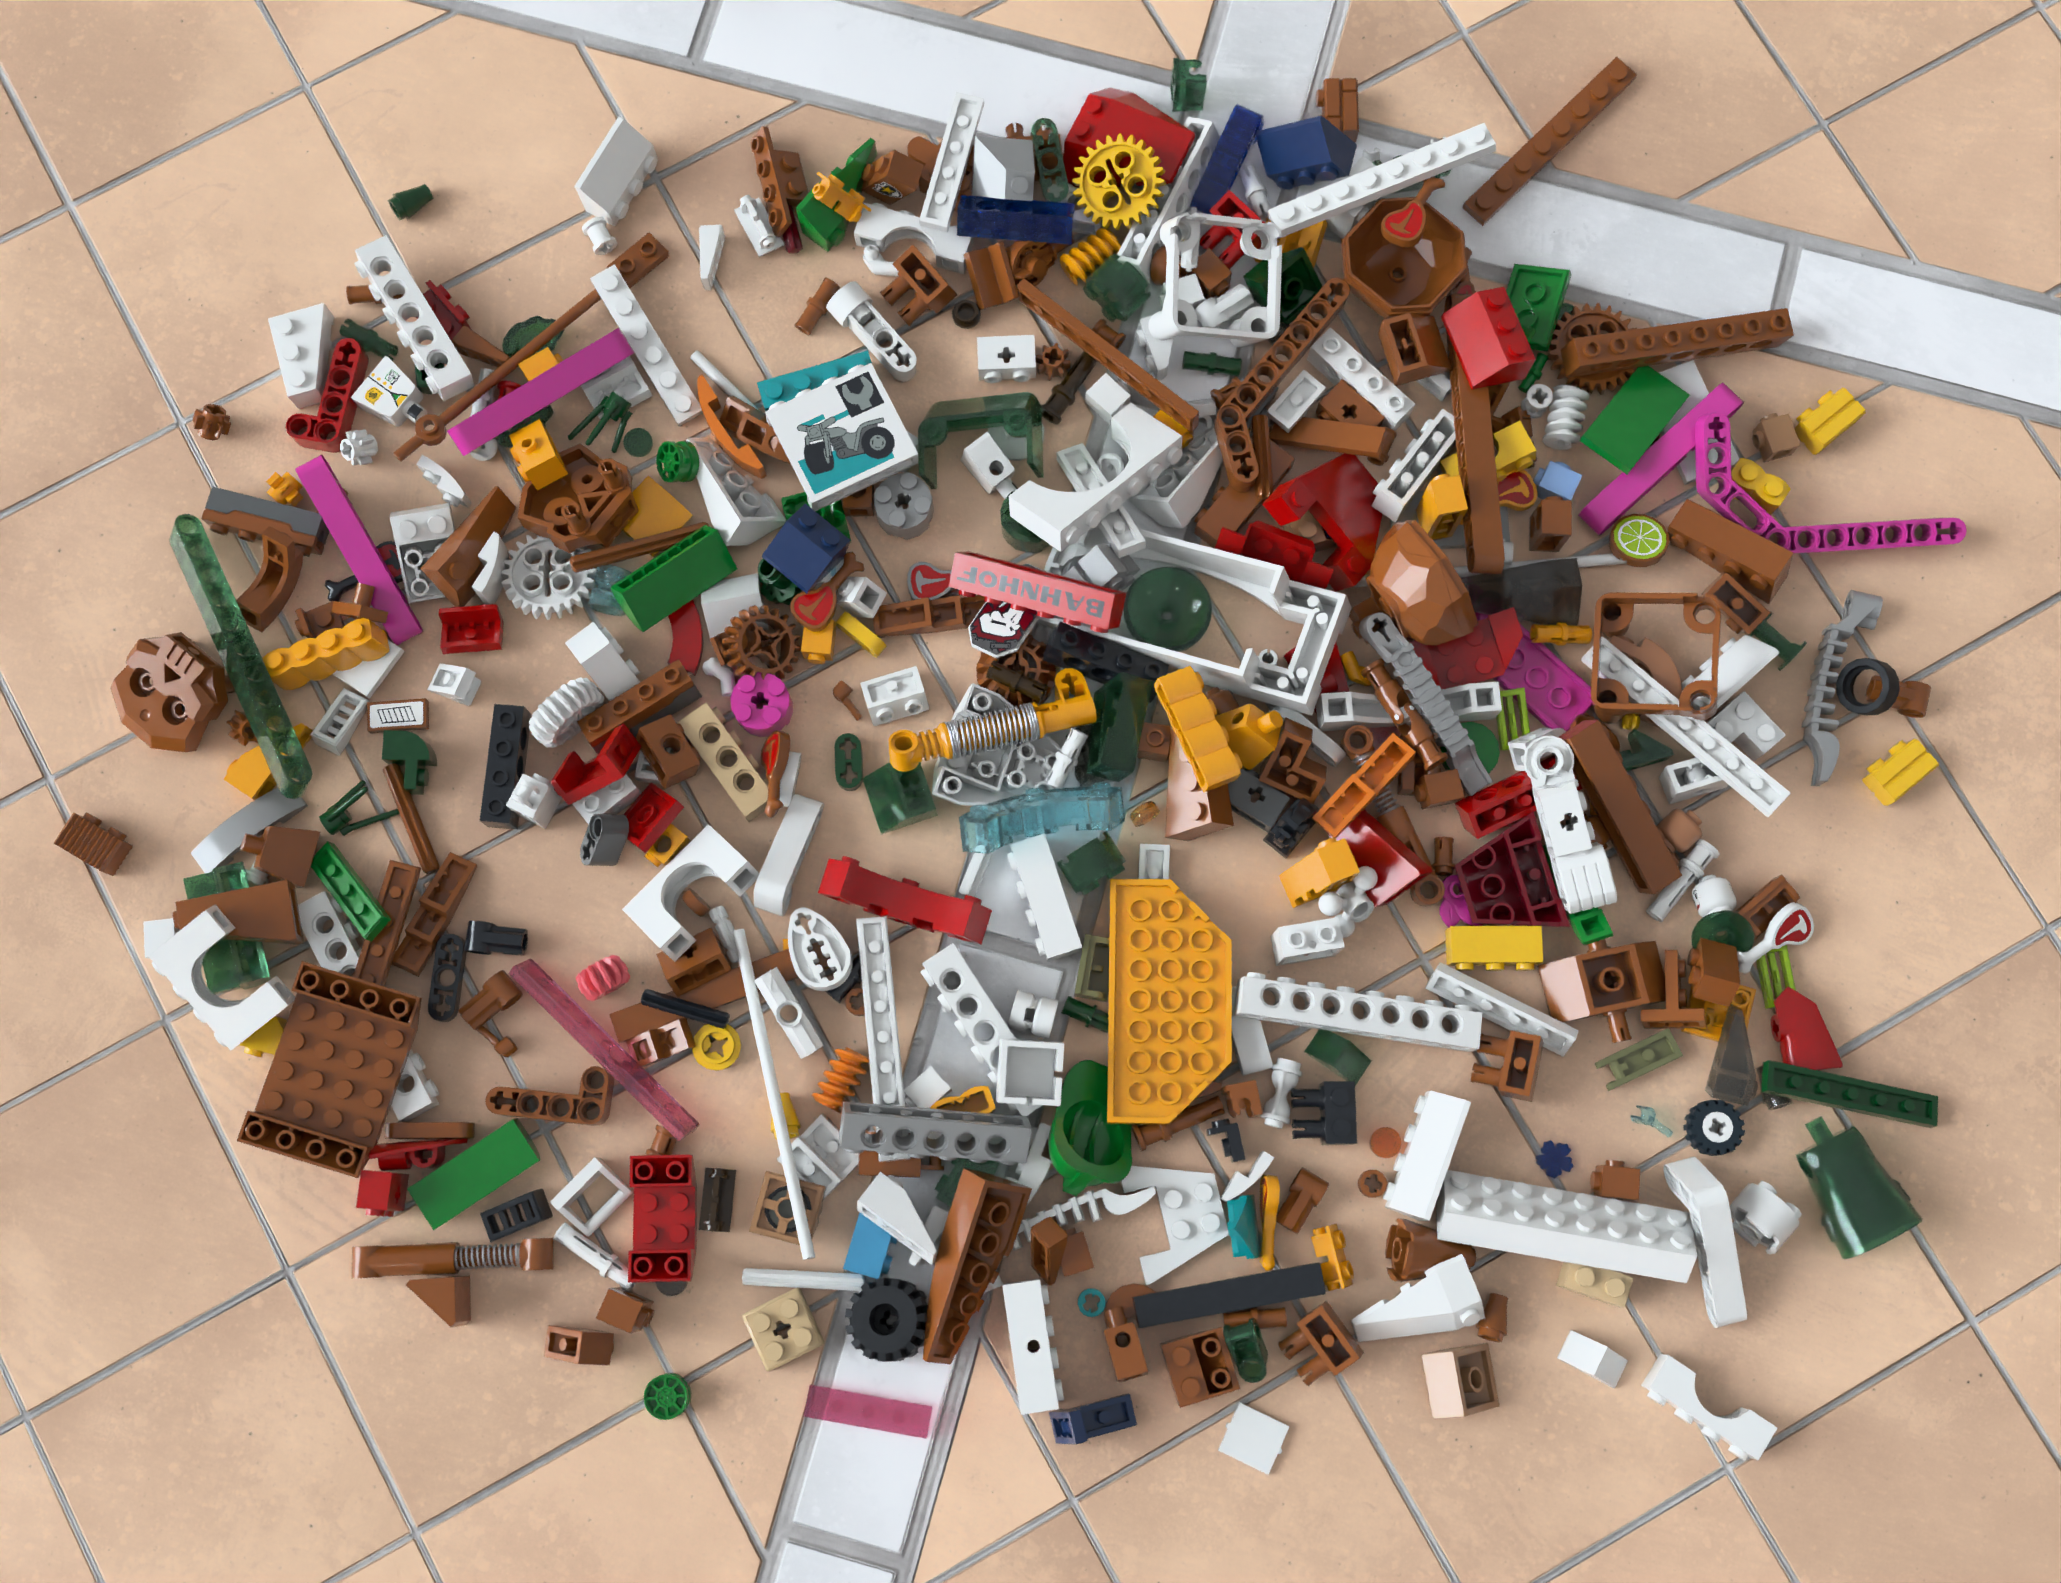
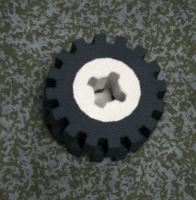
(1702, 1129)

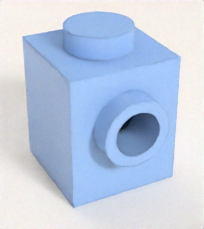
(1556, 480)

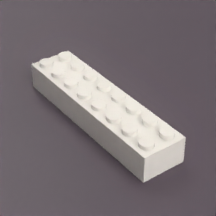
(1566, 1226)

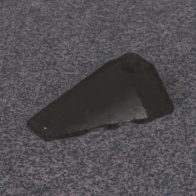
(1538, 592)

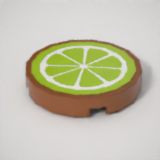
(1639, 540)

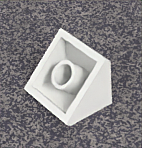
(728, 598)

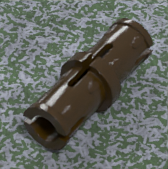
(1016, 681)

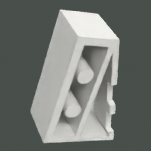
(303, 352)

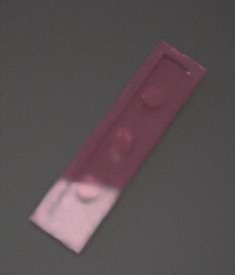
(868, 1411)

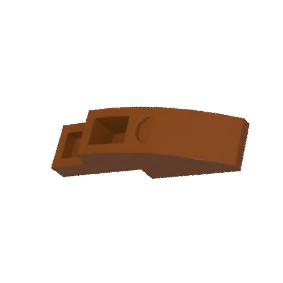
(751, 427)

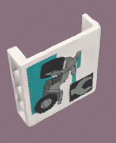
(842, 436)

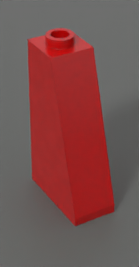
(1391, 859)

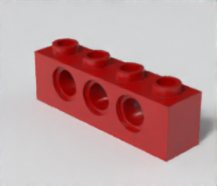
(1500, 803)

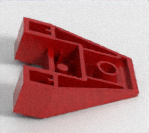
(1341, 501)

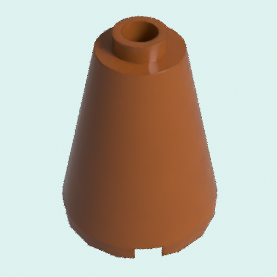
(1416, 1249)

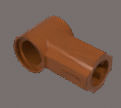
(1911, 700)
(497, 994)
(1304, 1194)

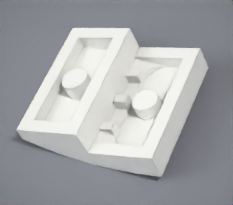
(622, 379)
(489, 582)
(370, 674)
(820, 1157)

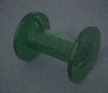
(1772, 637)

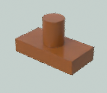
(360, 606)

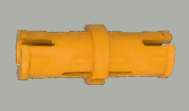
(1560, 634)

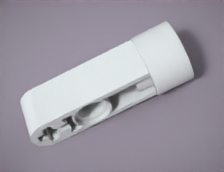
(853, 309)

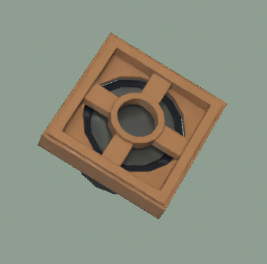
(779, 1209)

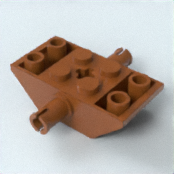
(1577, 989)

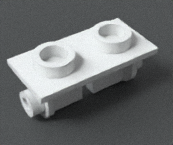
(757, 226)

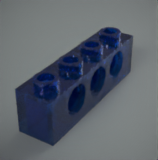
(1015, 219)

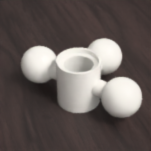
(1351, 900)

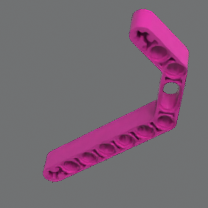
(1816, 534)

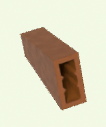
(257, 912)

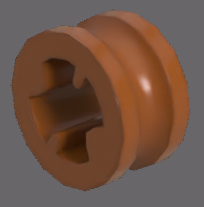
(854, 993)
(1364, 1189)

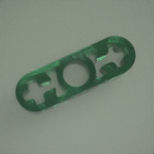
(1061, 181)

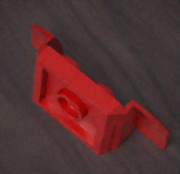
(1279, 548)
(1474, 656)

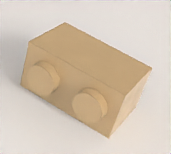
(1596, 1283)

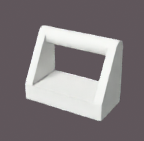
(579, 1185)

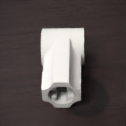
(1220, 311)

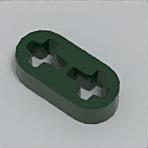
(841, 762)

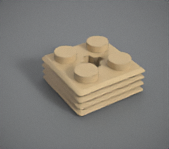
(776, 1349)

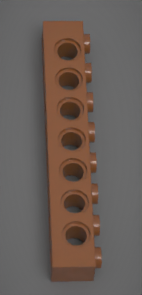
(1676, 342)

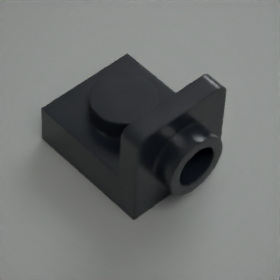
(1232, 1143)

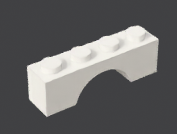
(887, 226)
(1742, 1429)

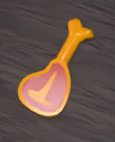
(1517, 491)
(1269, 1203)

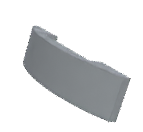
(227, 838)

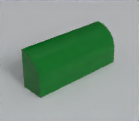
(674, 578)
(474, 1173)

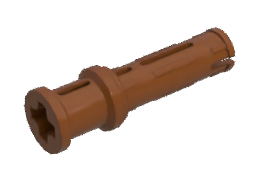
(1152, 1133)

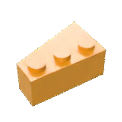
(1320, 872)

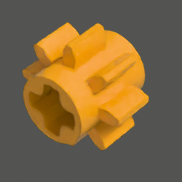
(285, 489)

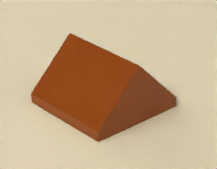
(446, 1297)

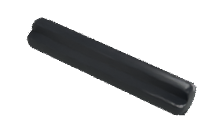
(685, 1008)

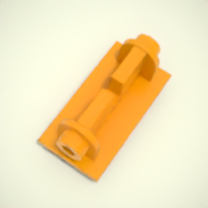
(849, 203)
(1337, 1268)

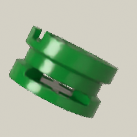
(679, 460)
(667, 1396)

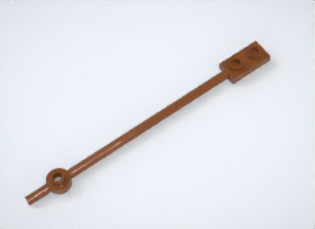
(632, 265)

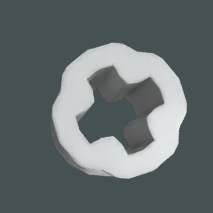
(599, 235)
(1543, 396)

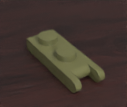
(1641, 1058)

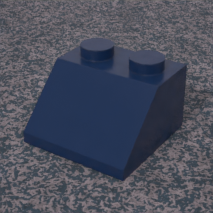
(806, 548)

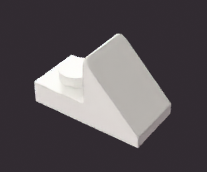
(455, 683)

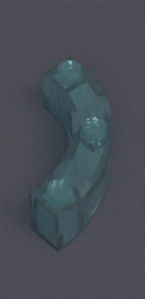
(1040, 812)

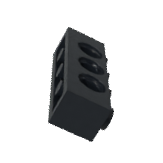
(1098, 657)
(504, 764)

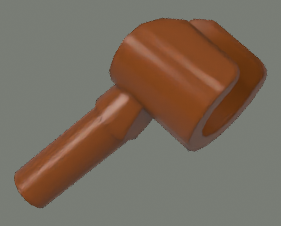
(841, 692)
(504, 1047)

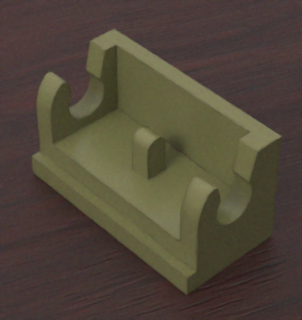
(1093, 969)

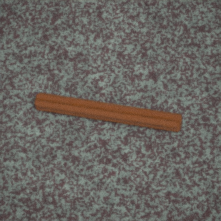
(631, 548)

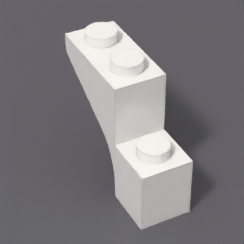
(1159, 351)

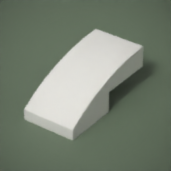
(1240, 1183)

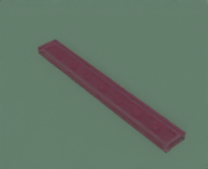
(604, 1049)

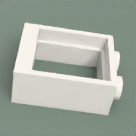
(1314, 938)

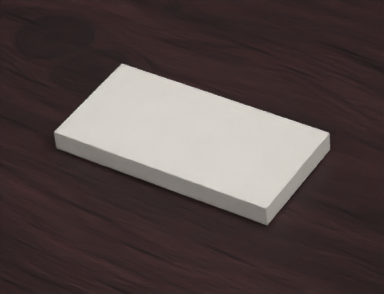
(1689, 379)

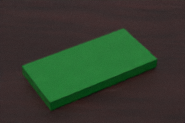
(1634, 418)

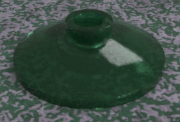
(1737, 928)

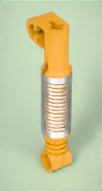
(1006, 727)

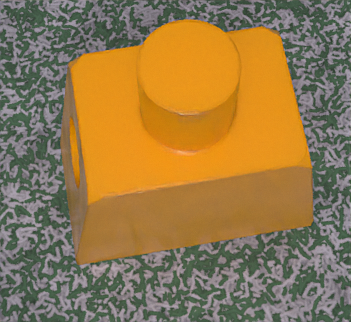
(1251, 733)

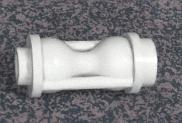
(1284, 1078)

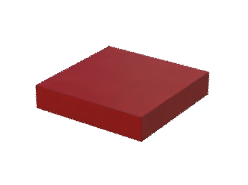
(651, 816)

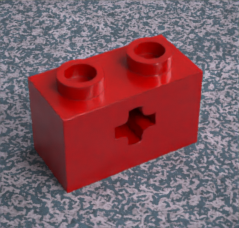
(382, 1192)

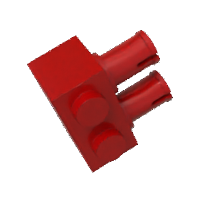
(1230, 206)

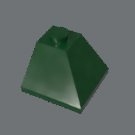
(1298, 283)

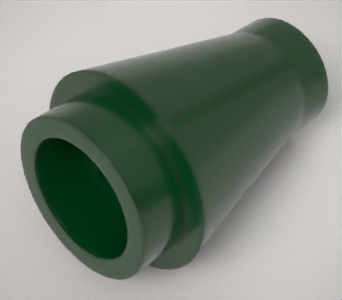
(410, 201)

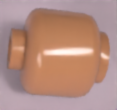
(1680, 830)

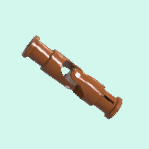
(1401, 710)

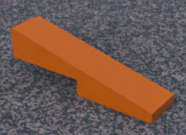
(1364, 785)

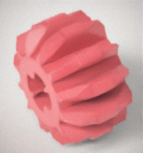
(602, 977)

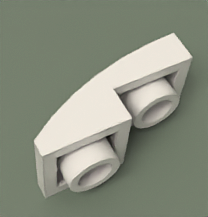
(445, 482)

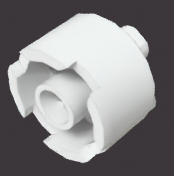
(1763, 1216)

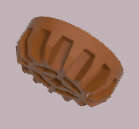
(1044, 672)

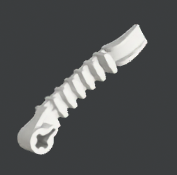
(1113, 1203)

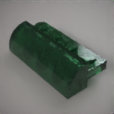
(229, 962)

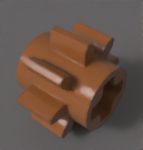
(1056, 369)
(211, 422)
(241, 728)

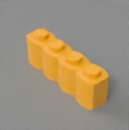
(326, 653)
(1197, 729)

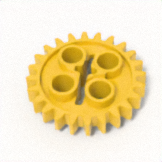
(1141, 169)

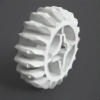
(558, 715)

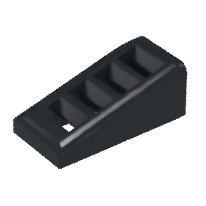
(534, 1206)

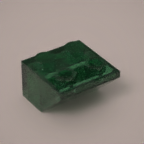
(899, 797)

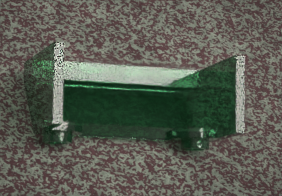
(1016, 412)

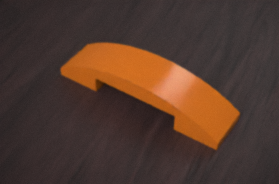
(742, 457)

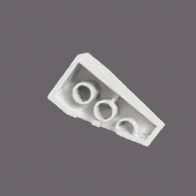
(731, 500)

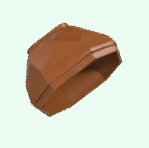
(1426, 269)
(1419, 587)

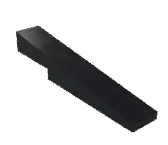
(1229, 1295)

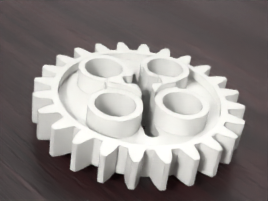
(522, 575)

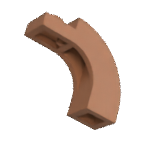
(1654, 662)

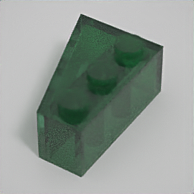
(1118, 727)

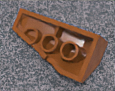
(456, 561)

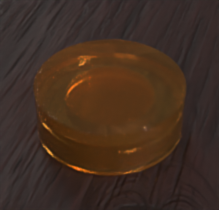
(1144, 813)
(1385, 1142)

